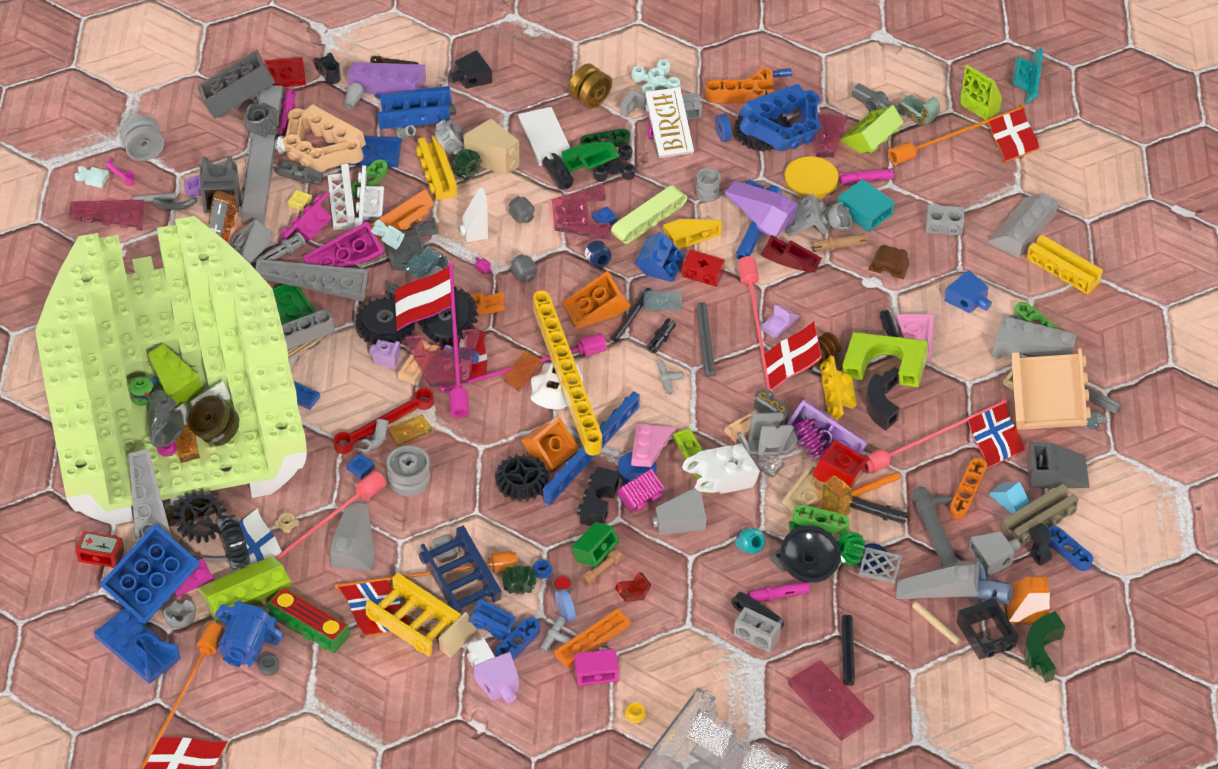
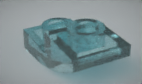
(424, 262)

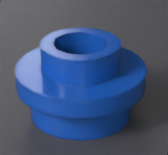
(542, 565)

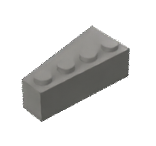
(1031, 339)

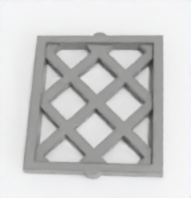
(880, 565)

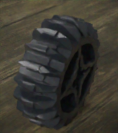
(521, 477)
(193, 509)
(233, 542)

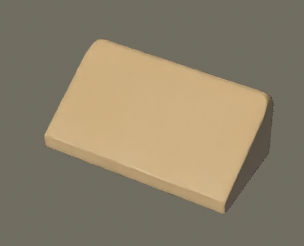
(456, 635)

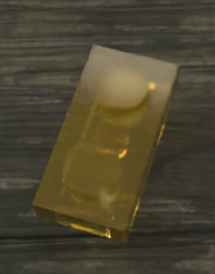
(410, 430)

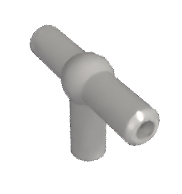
(667, 377)
(553, 634)

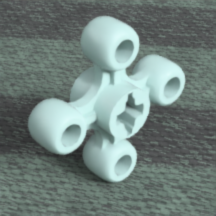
(655, 77)

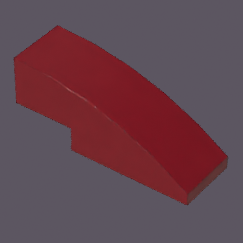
(790, 255)

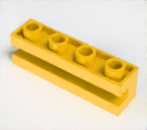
(436, 168)
(1064, 264)

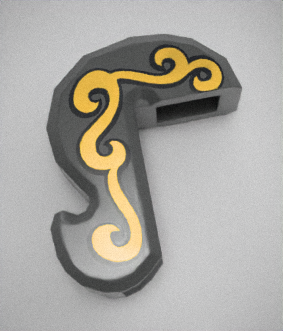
(766, 404)

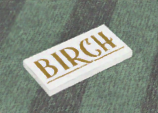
(669, 122)

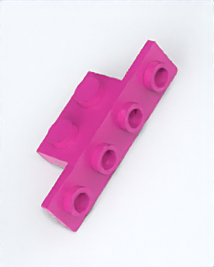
(311, 222)

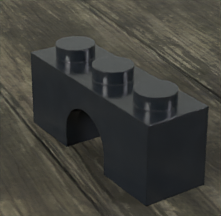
(602, 484)

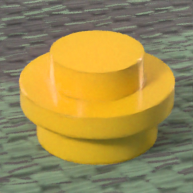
(635, 713)

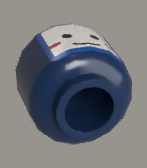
(598, 254)

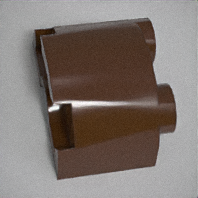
(890, 260)

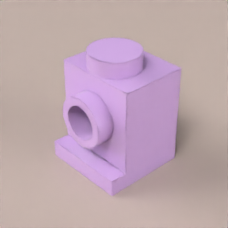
(385, 353)

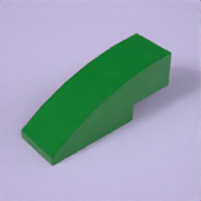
(589, 155)

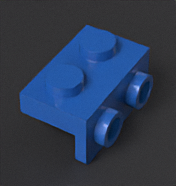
(492, 619)

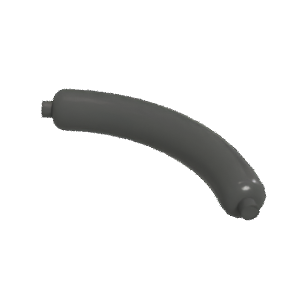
(175, 206)

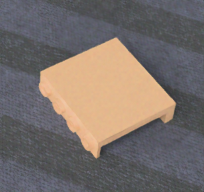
(1050, 391)

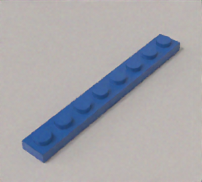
(581, 459)

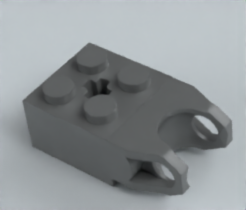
(219, 178)

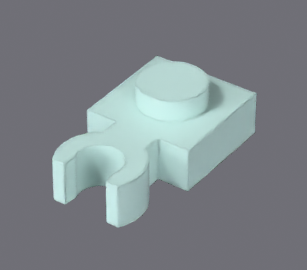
(93, 177)
(389, 234)

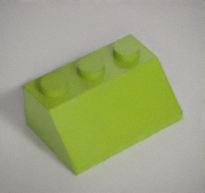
(873, 130)

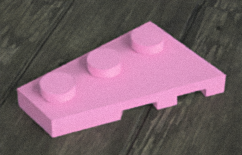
(917, 327)
(649, 442)

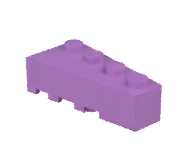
(387, 77)

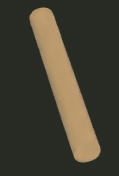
(936, 623)

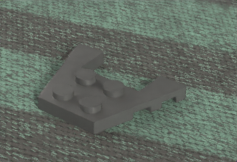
(413, 245)

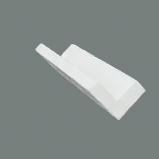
(344, 188)

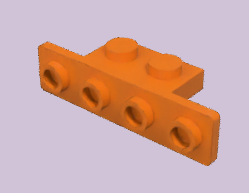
(407, 212)

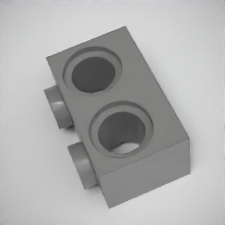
(944, 220)
(757, 629)

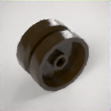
(213, 421)

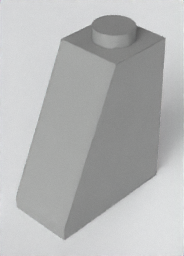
(681, 514)

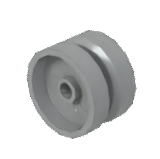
(142, 138)
(408, 470)

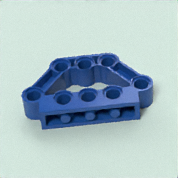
(758, 110)

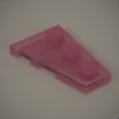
(829, 134)

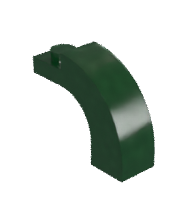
(1042, 632)

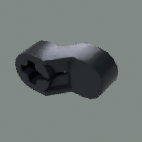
(1041, 539)

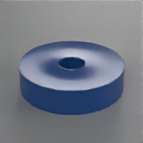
(723, 127)

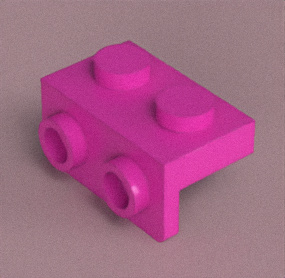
(197, 579)

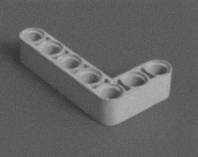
(308, 328)

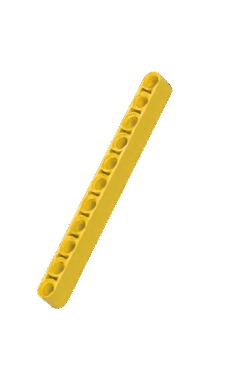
(567, 373)

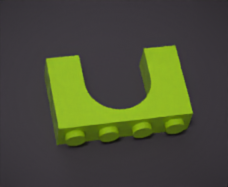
(868, 346)

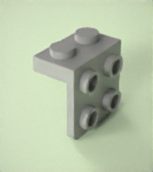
(809, 213)

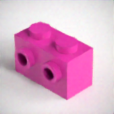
(596, 667)

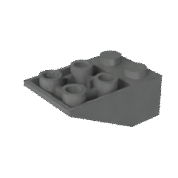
(1055, 465)

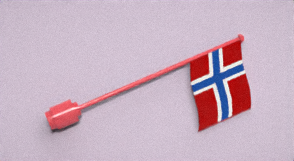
(990, 429)

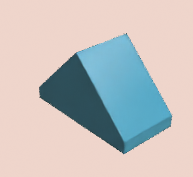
(1010, 496)

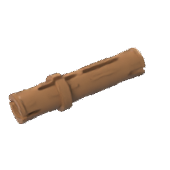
(839, 242)

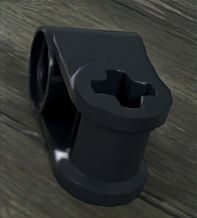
(328, 68)

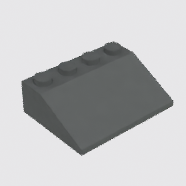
(236, 84)

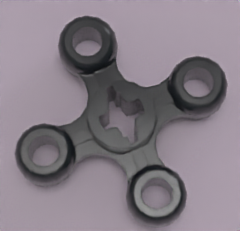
(616, 165)

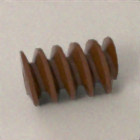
(829, 345)

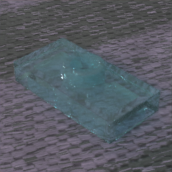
(662, 300)

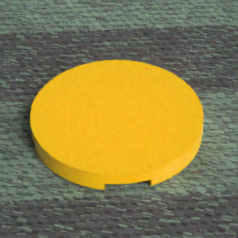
(811, 176)

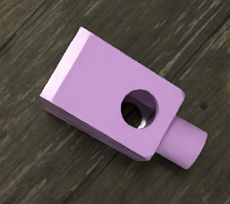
(498, 677)

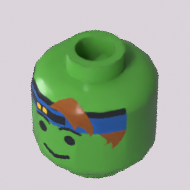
(139, 390)

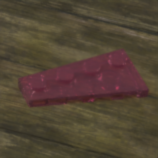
(117, 212)

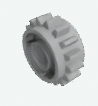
(450, 136)

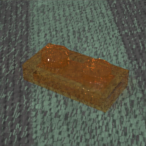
(187, 446)

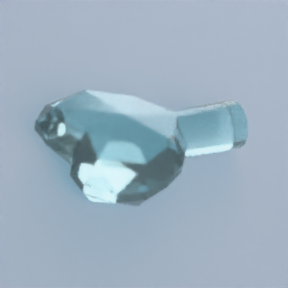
(1096, 419)

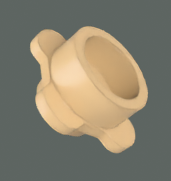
(283, 520)

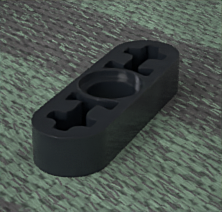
(742, 600)

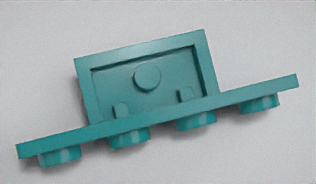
(1027, 74)

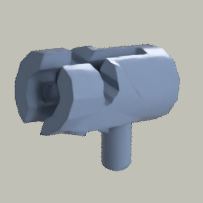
(990, 589)

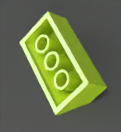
(249, 585)

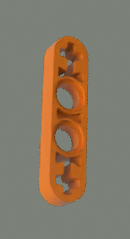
(970, 489)

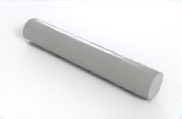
(149, 198)

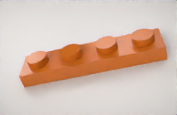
(593, 637)

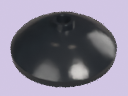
(813, 544)

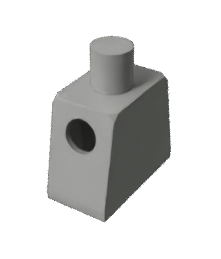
(993, 551)

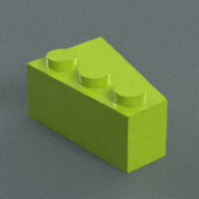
(174, 375)

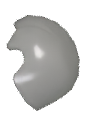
(839, 217)
(180, 615)

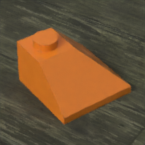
(550, 443)
(1028, 600)

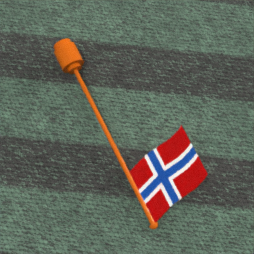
(377, 589)

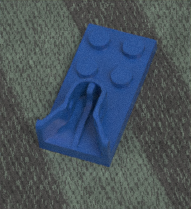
(137, 645)

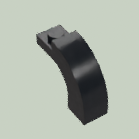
(879, 408)

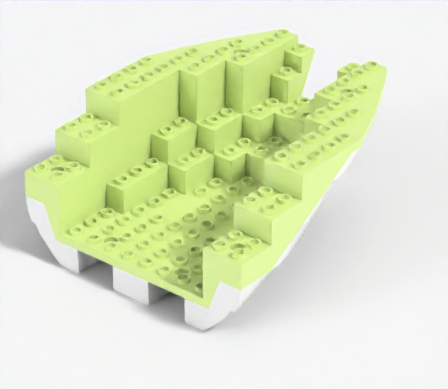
(214, 318)

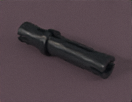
(885, 512)

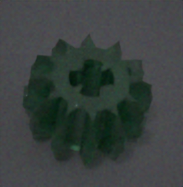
(467, 164)
(519, 579)

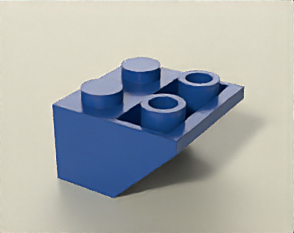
(660, 257)

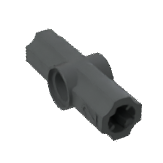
(872, 99)

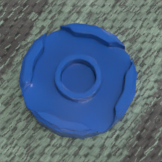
(628, 472)

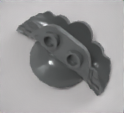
(163, 421)

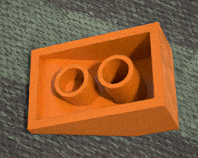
(596, 302)

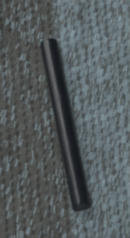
(629, 318)

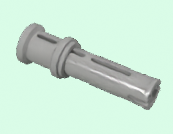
(287, 246)

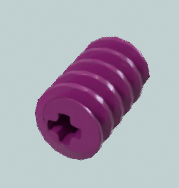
(811, 438)

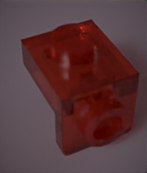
(634, 589)

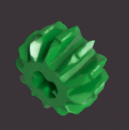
(851, 548)

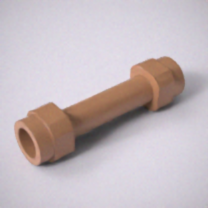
(589, 577)

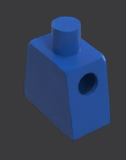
(968, 293)

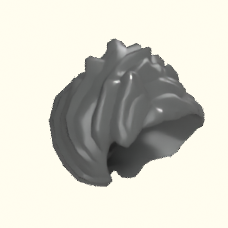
(261, 119)

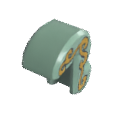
(920, 113)

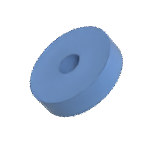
(565, 605)

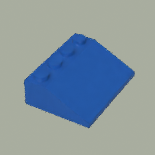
(149, 574)

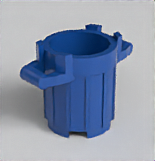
(245, 633)

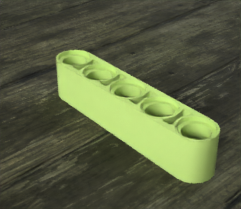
(649, 214)

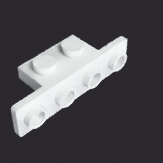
(370, 202)

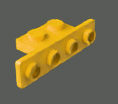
(837, 388)

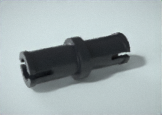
(661, 335)

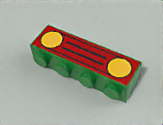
(308, 620)

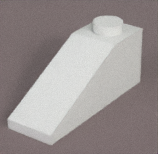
(475, 218)

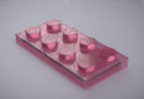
(831, 700)

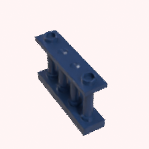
(471, 556)

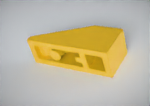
(691, 231)

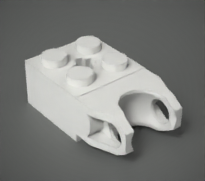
(723, 469)

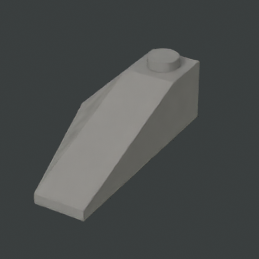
(353, 540)
(946, 581)

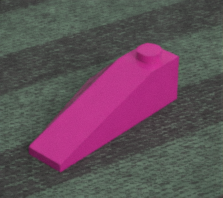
(348, 249)

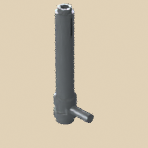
(926, 509)

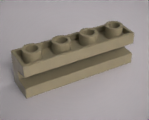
(1047, 510)

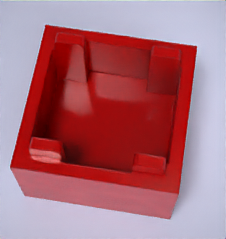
(841, 462)

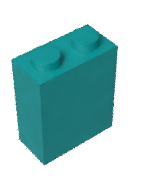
(867, 205)

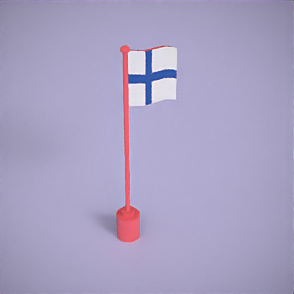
(262, 542)

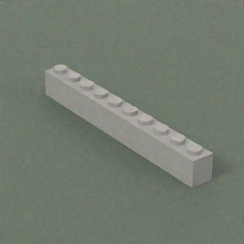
(261, 164)

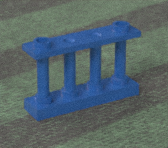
(414, 107)

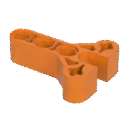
(740, 90)

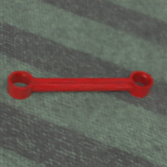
(391, 416)

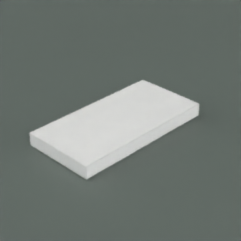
(543, 133)

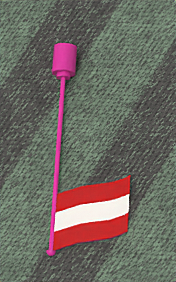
(423, 300)

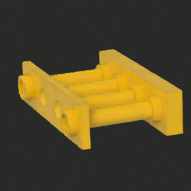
(419, 598)

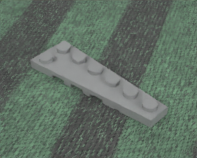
(327, 279)
(145, 495)

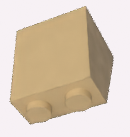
(495, 146)

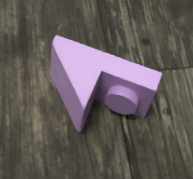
(780, 321)

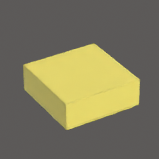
(299, 200)

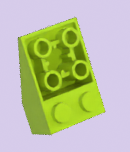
(980, 94)

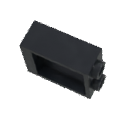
(981, 612)

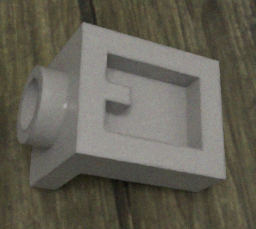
(631, 102)

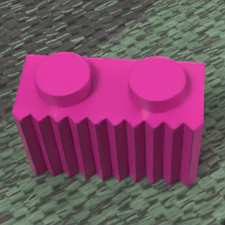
(641, 490)

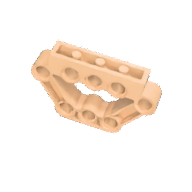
(347, 139)

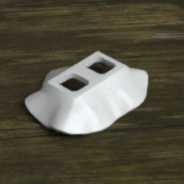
(546, 396)

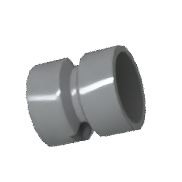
(708, 184)

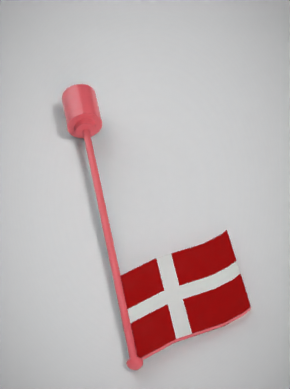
(789, 355)

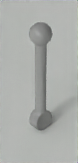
(211, 558)

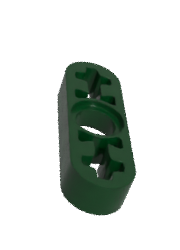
(616, 134)

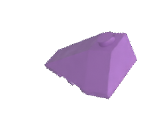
(766, 208)
(829, 426)

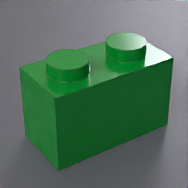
(595, 544)

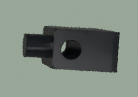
(471, 71)

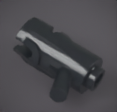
(558, 172)

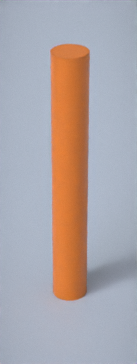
(875, 484)

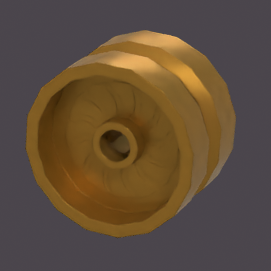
(590, 86)

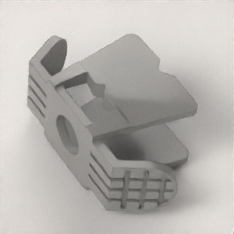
(766, 434)

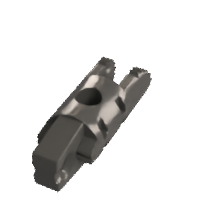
(300, 173)

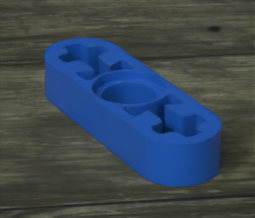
(1071, 556)
(519, 632)

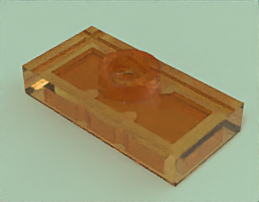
(522, 370)

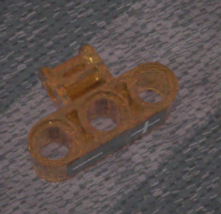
(222, 214)

